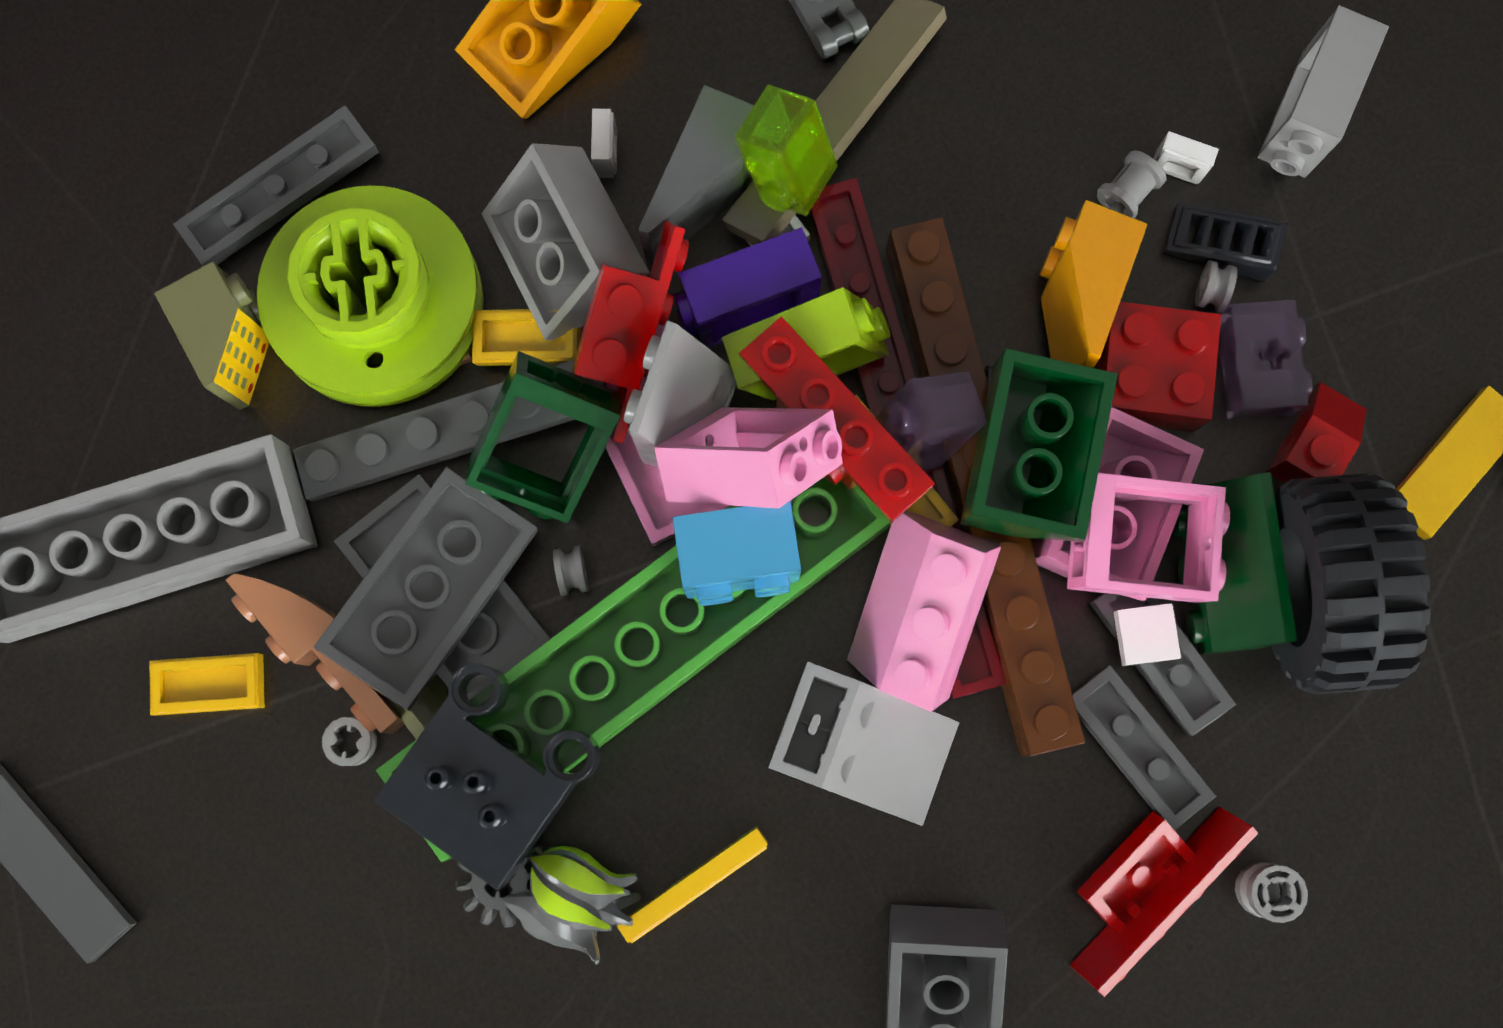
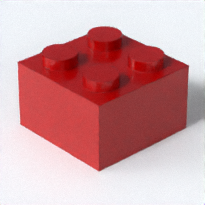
(1163, 364)

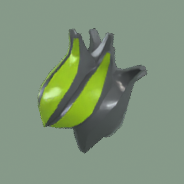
(572, 899)

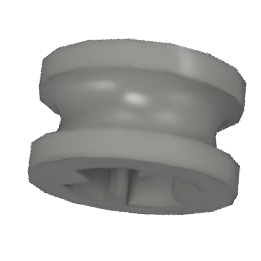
(1216, 286)
(570, 570)
(332, 739)

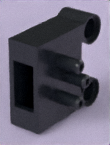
(477, 791)

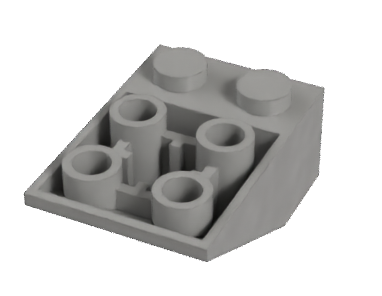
(680, 389)
(863, 744)

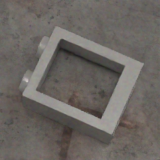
(1323, 92)

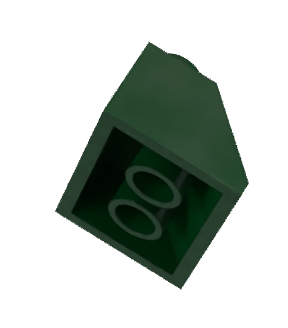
(1039, 448)
(1255, 598)

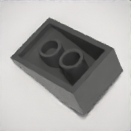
(703, 172)
(946, 967)

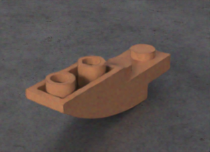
(294, 629)

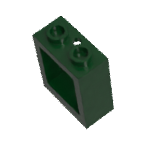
(562, 393)

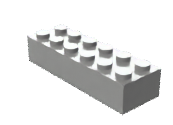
(150, 536)

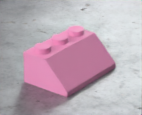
(1139, 526)
(922, 609)

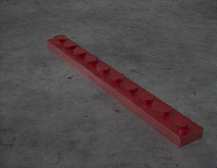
(856, 265)

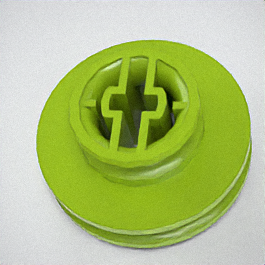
(412, 323)

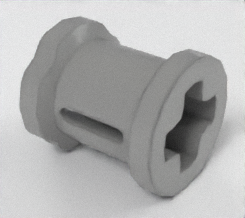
(1132, 184)

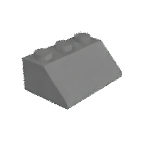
(557, 233)

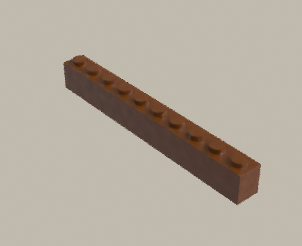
(1015, 600)

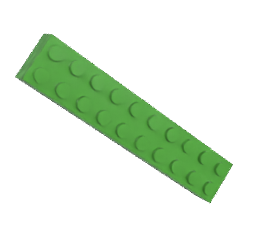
(655, 639)

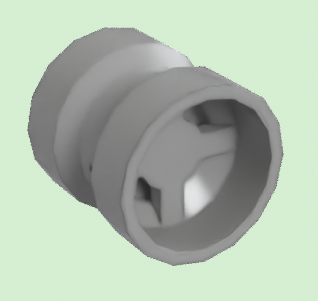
(1260, 884)

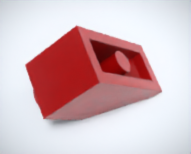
(1320, 438)

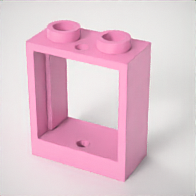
(749, 456)
(1205, 528)

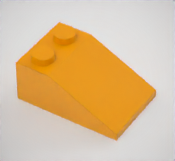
(540, 45)
(1087, 281)

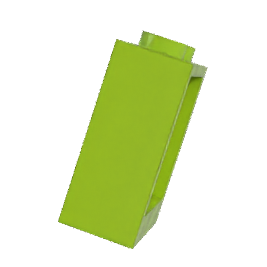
(835, 326)

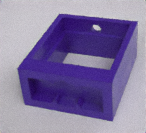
(747, 287)

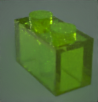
(786, 150)

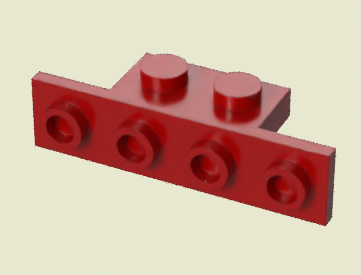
(624, 319)
(868, 452)
(1150, 886)

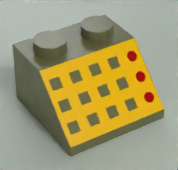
(218, 330)

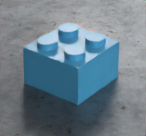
(737, 552)

